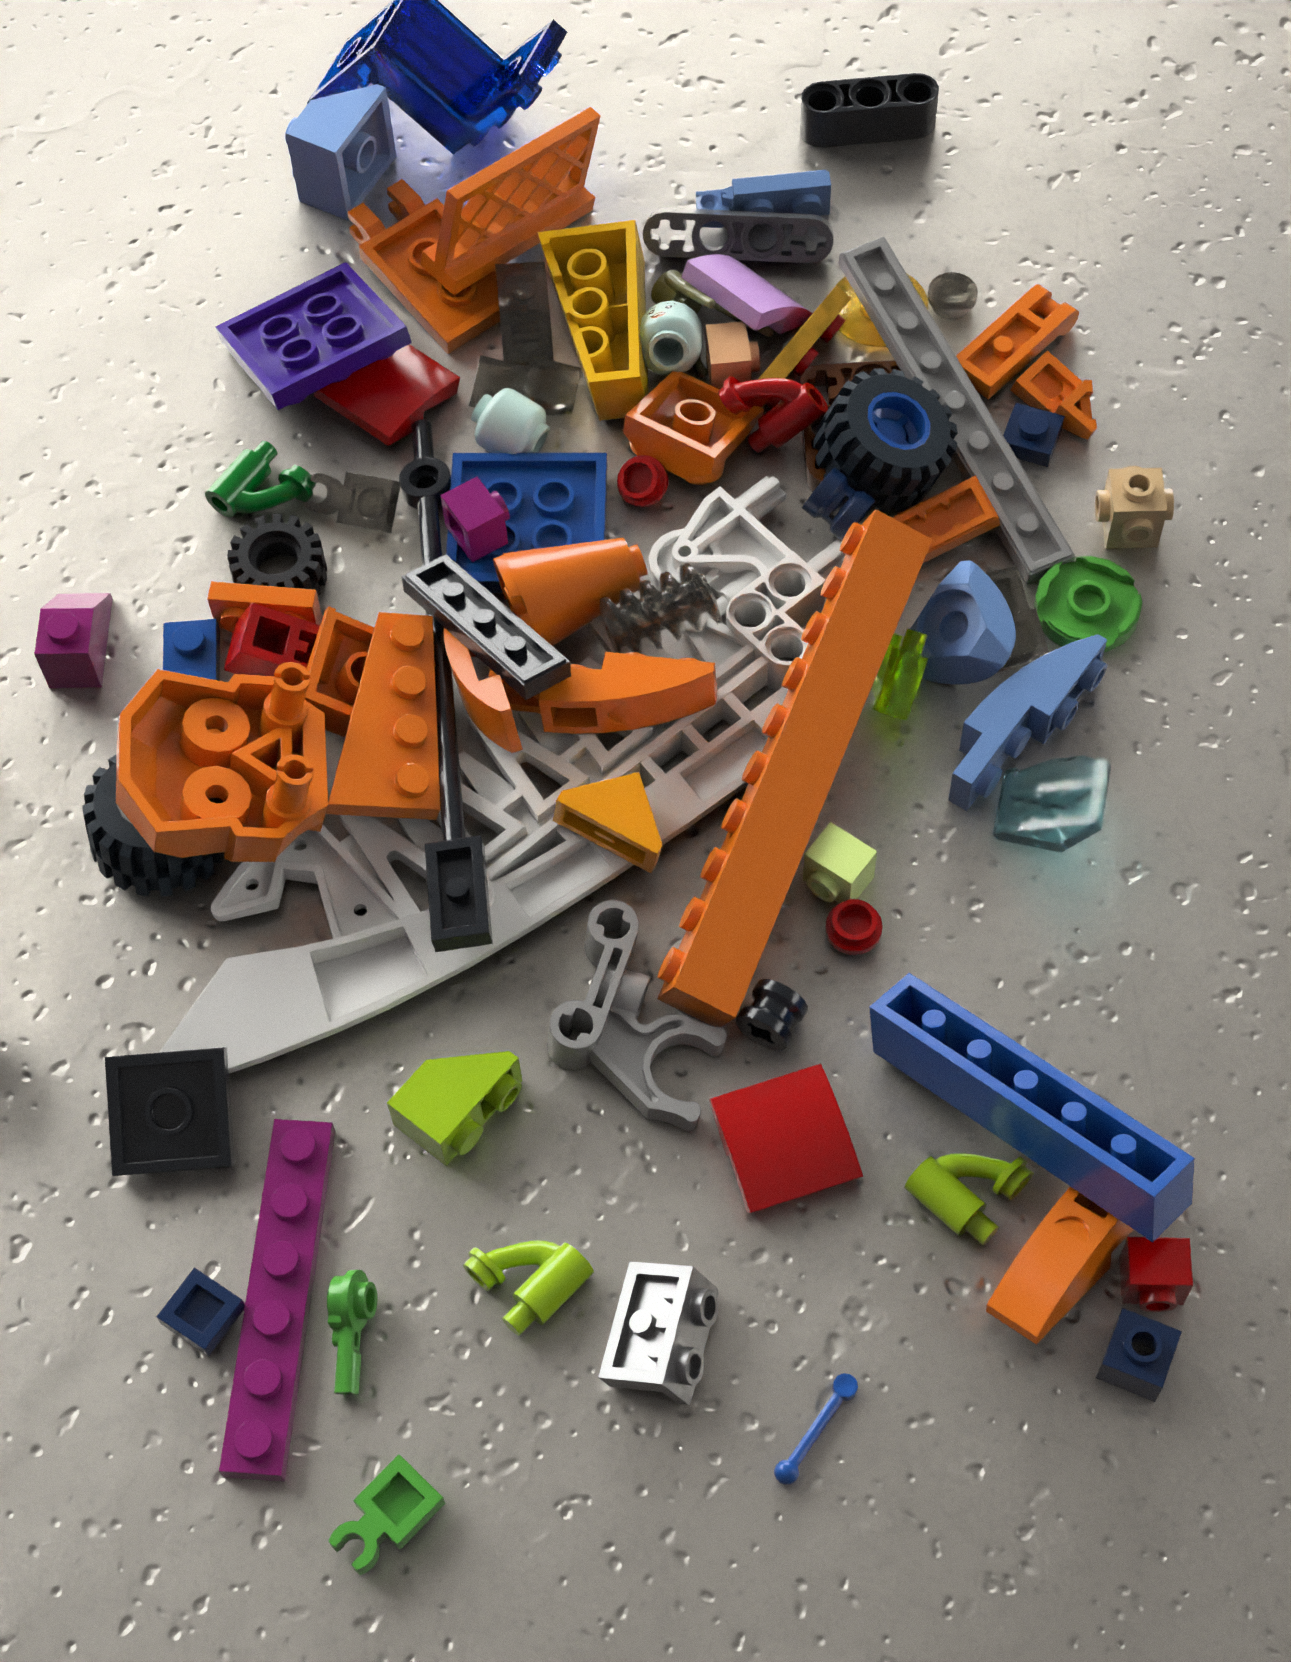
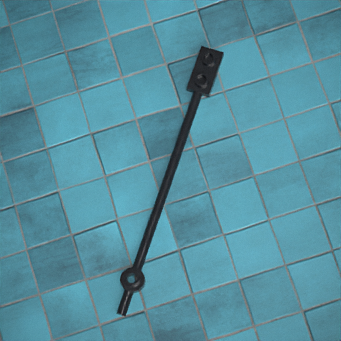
(458, 863)

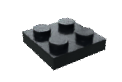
(169, 1111)

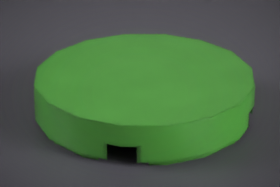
(1088, 600)

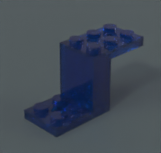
(442, 70)

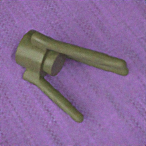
(674, 288)

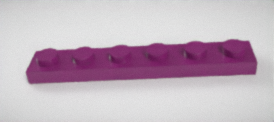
(278, 1302)

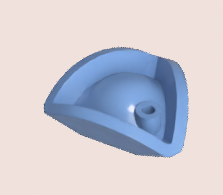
(966, 628)

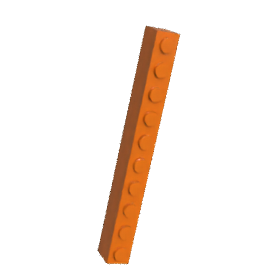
(793, 772)

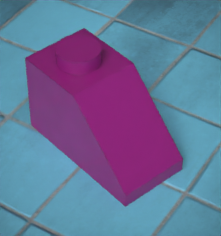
(74, 639)

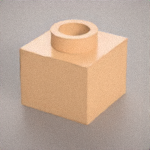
(730, 353)

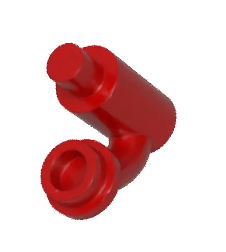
(796, 411)

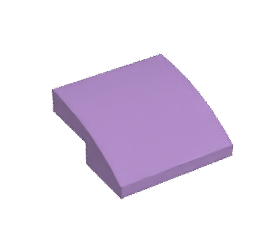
(744, 293)

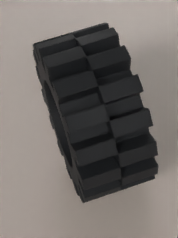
(274, 540)

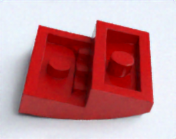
(391, 393)
(785, 1138)

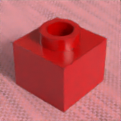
(1156, 1273)

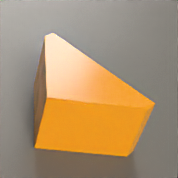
(614, 817)

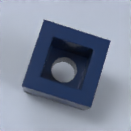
(1132, 1371)

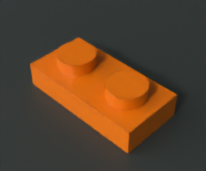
(231, 600)

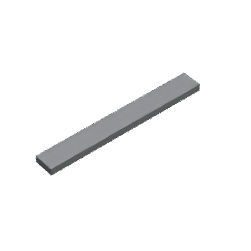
(981, 449)

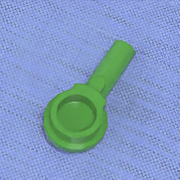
(349, 1306)

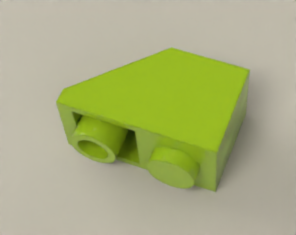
(452, 1099)

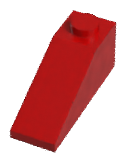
(268, 639)

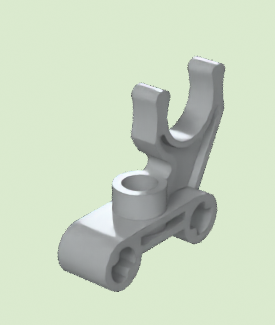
(609, 1023)

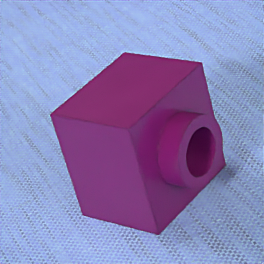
(475, 518)

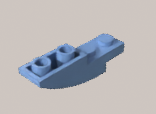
(1021, 708)

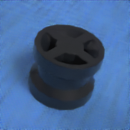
(771, 1014)

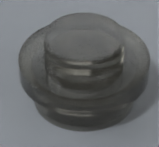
(952, 295)

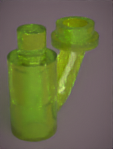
(900, 675)

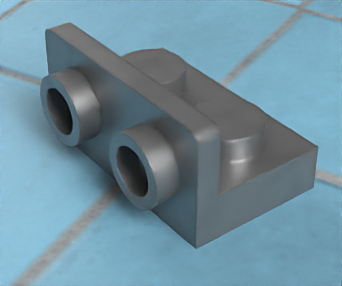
(660, 1330)

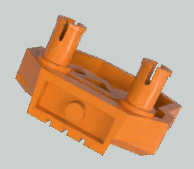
(262, 765)

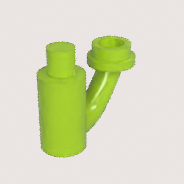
(938, 1189)
(559, 1276)

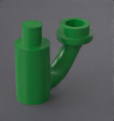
(238, 484)

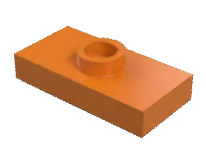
(952, 516)

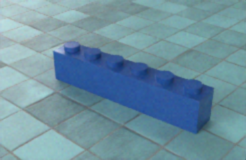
(1033, 1107)

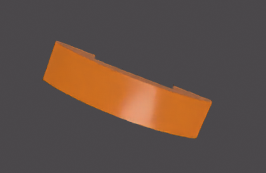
(482, 699)

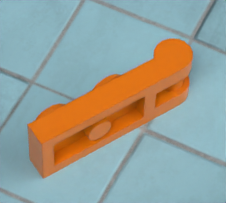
(1015, 339)

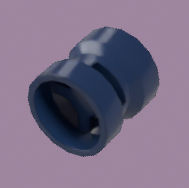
(830, 495)

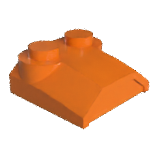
(687, 428)
(337, 667)

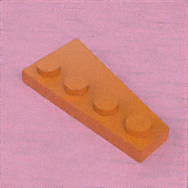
(392, 733)

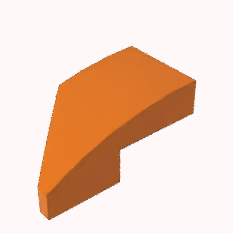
(1056, 389)

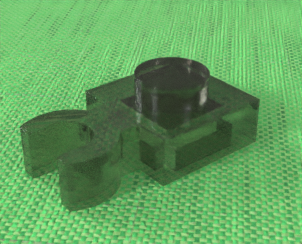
(361, 501)

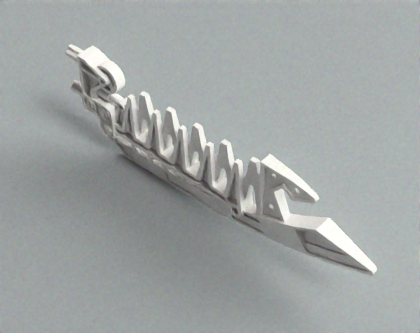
(534, 866)

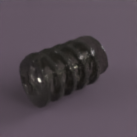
(658, 610)

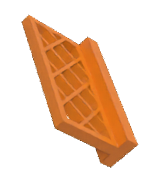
(513, 202)

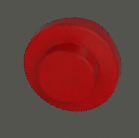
(642, 481)
(853, 927)

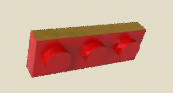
(799, 351)

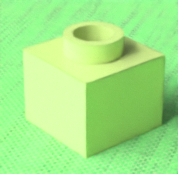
(838, 865)

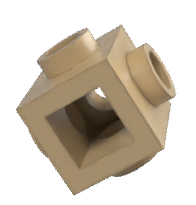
(1133, 507)

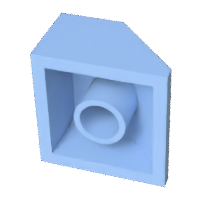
(341, 148)

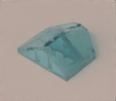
(1053, 802)

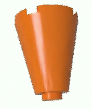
(562, 585)

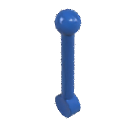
(843, 1389)

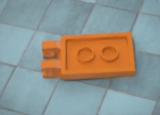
(396, 258)

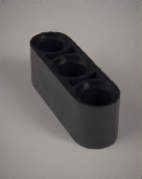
(868, 110)

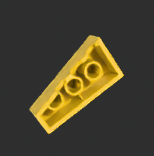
(603, 300)

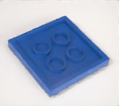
(548, 497)

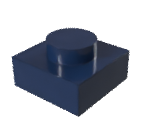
(1033, 433)
(201, 1311)

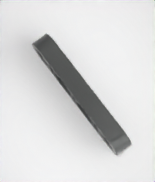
(738, 227)

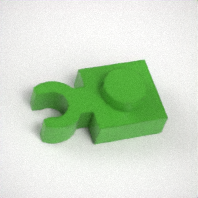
(393, 1508)

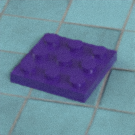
(313, 335)

